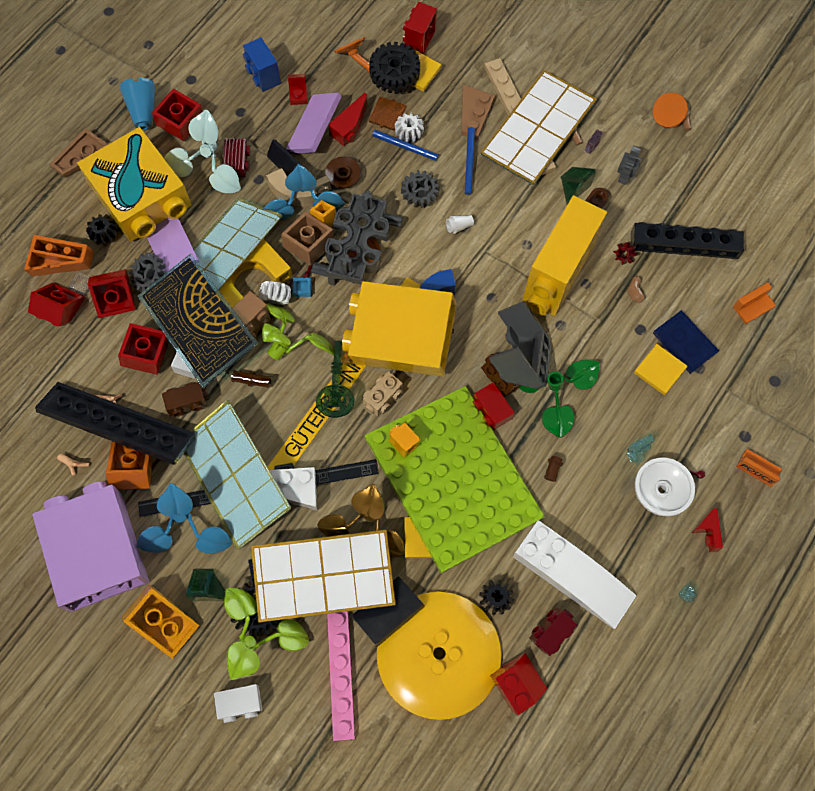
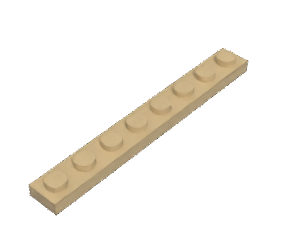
(507, 92)

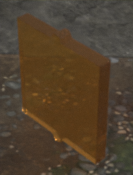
(386, 113)

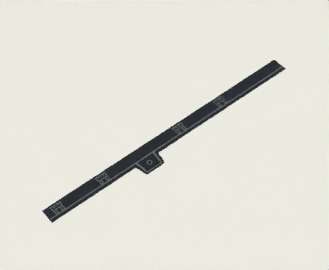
(323, 476)

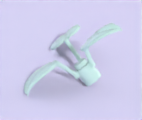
(204, 129)

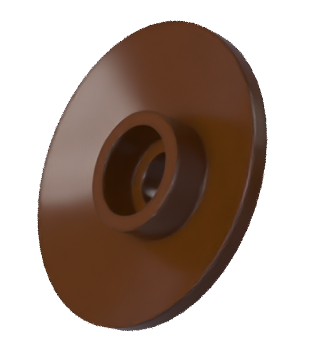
(342, 166)

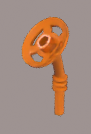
(352, 50)

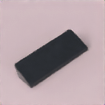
(282, 157)

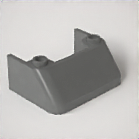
(530, 357)

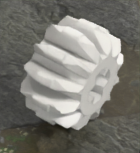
(409, 127)
(275, 293)

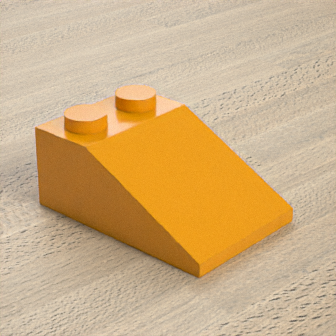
(160, 621)

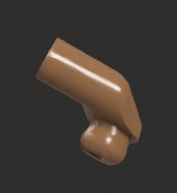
(634, 291)

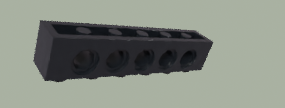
(695, 246)

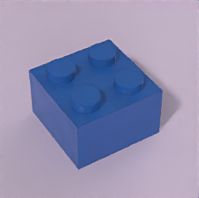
(261, 64)

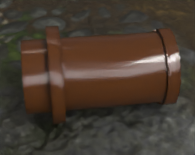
(553, 468)

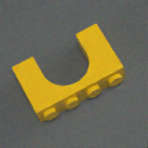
(263, 259)

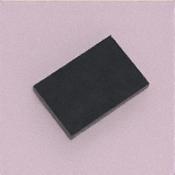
(382, 622)

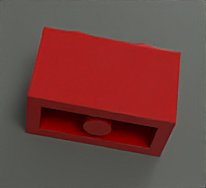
(493, 406)

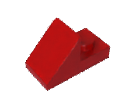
(297, 89)
(711, 526)

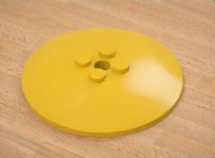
(447, 685)

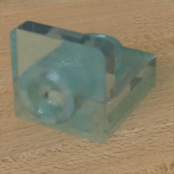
(642, 446)

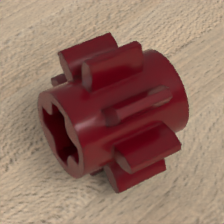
(630, 253)

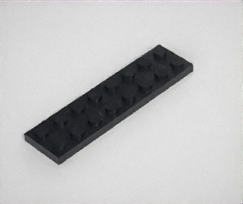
(115, 423)

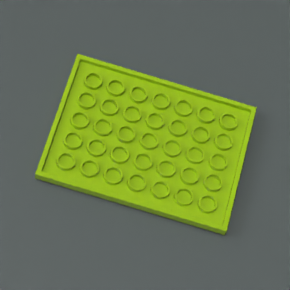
(456, 481)

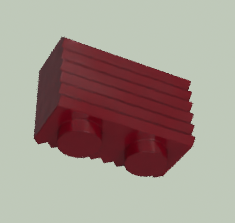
(236, 155)

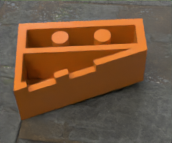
(57, 256)

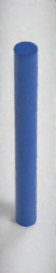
(408, 146)
(469, 161)

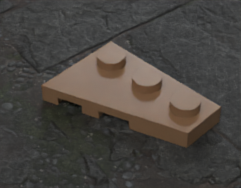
(475, 109)
(81, 147)

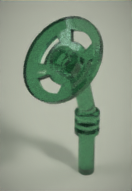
(333, 390)

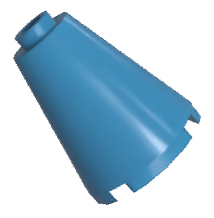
(139, 101)

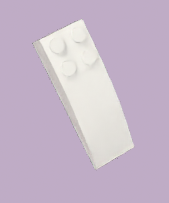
(574, 574)

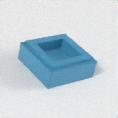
(302, 287)

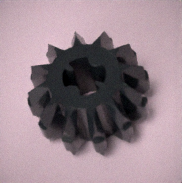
(102, 229)
(490, 601)

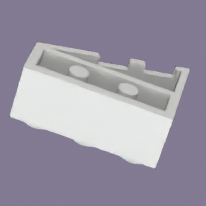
(298, 486)

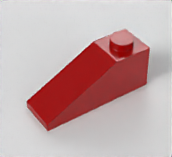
(346, 125)

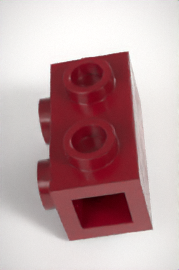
(553, 631)

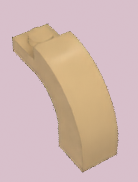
(276, 183)

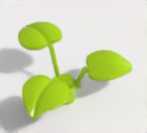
(281, 342)
(240, 655)

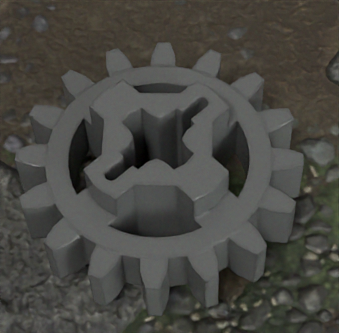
(629, 165)
(420, 188)
(146, 272)

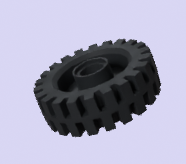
(394, 67)

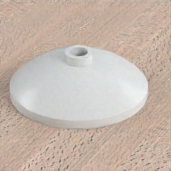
(673, 478)

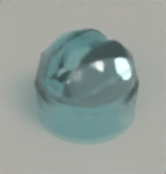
(688, 593)

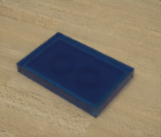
(685, 341)

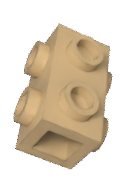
(382, 394)

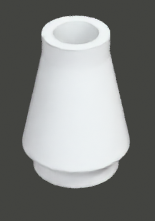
(458, 223)

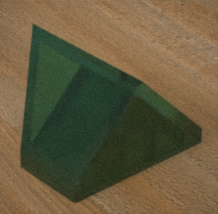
(577, 181)
(205, 586)

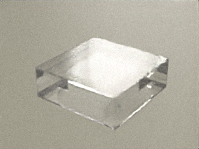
(79, 283)

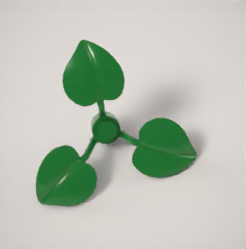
(561, 419)

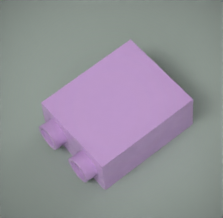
(89, 547)

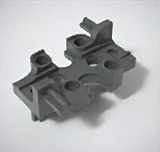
(354, 269)

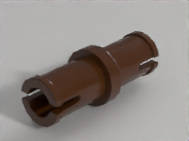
(251, 379)

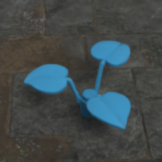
(302, 180)
(178, 505)

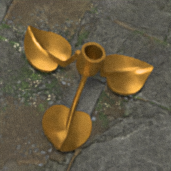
(370, 506)

